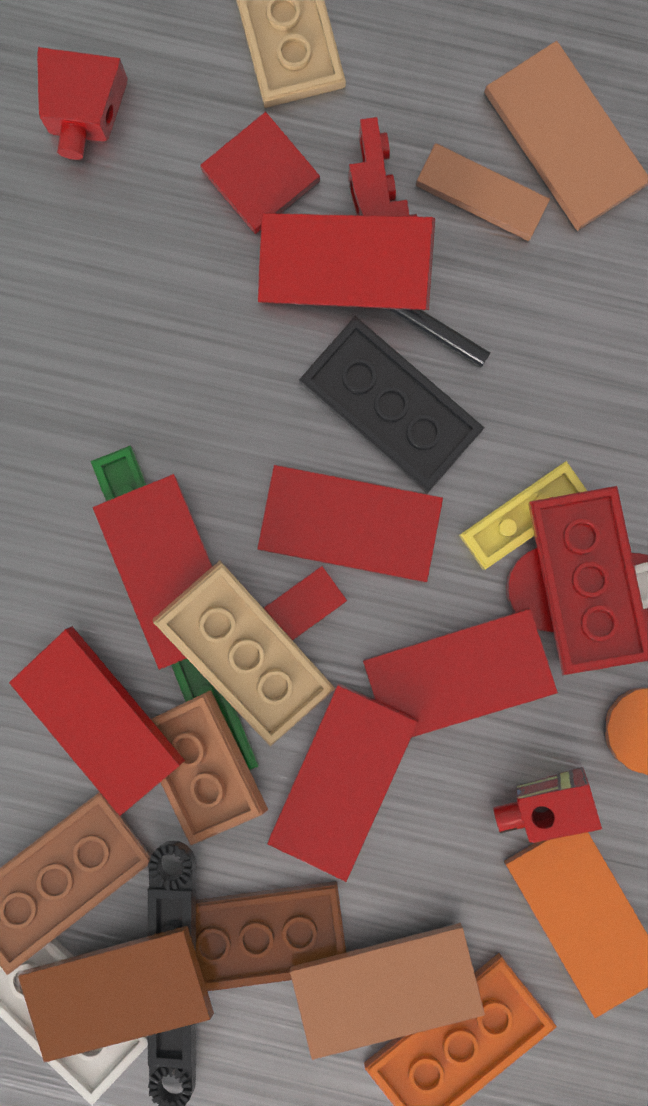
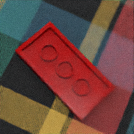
(346, 260)
(350, 523)
(154, 553)
(590, 580)
(464, 673)
(96, 721)
(342, 782)

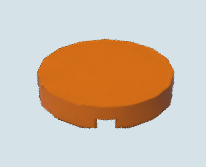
(628, 729)

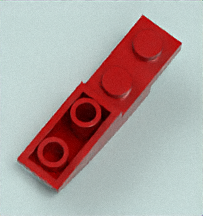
(368, 182)

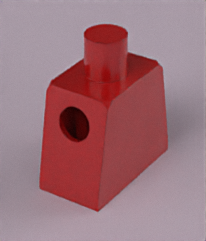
(78, 97)

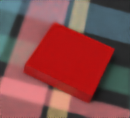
(260, 171)

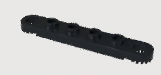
(172, 907)

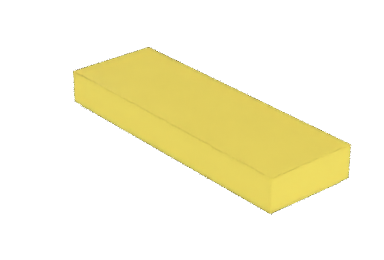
(511, 522)

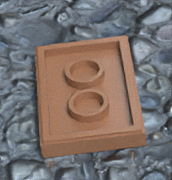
(213, 783)

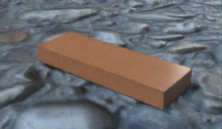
(482, 192)

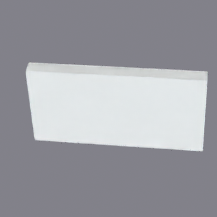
(86, 1072)

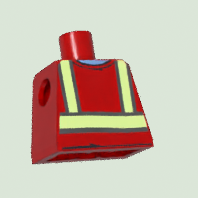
(569, 805)

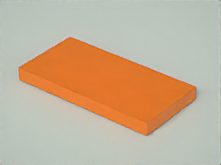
(584, 918)
(459, 1059)

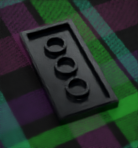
(391, 404)

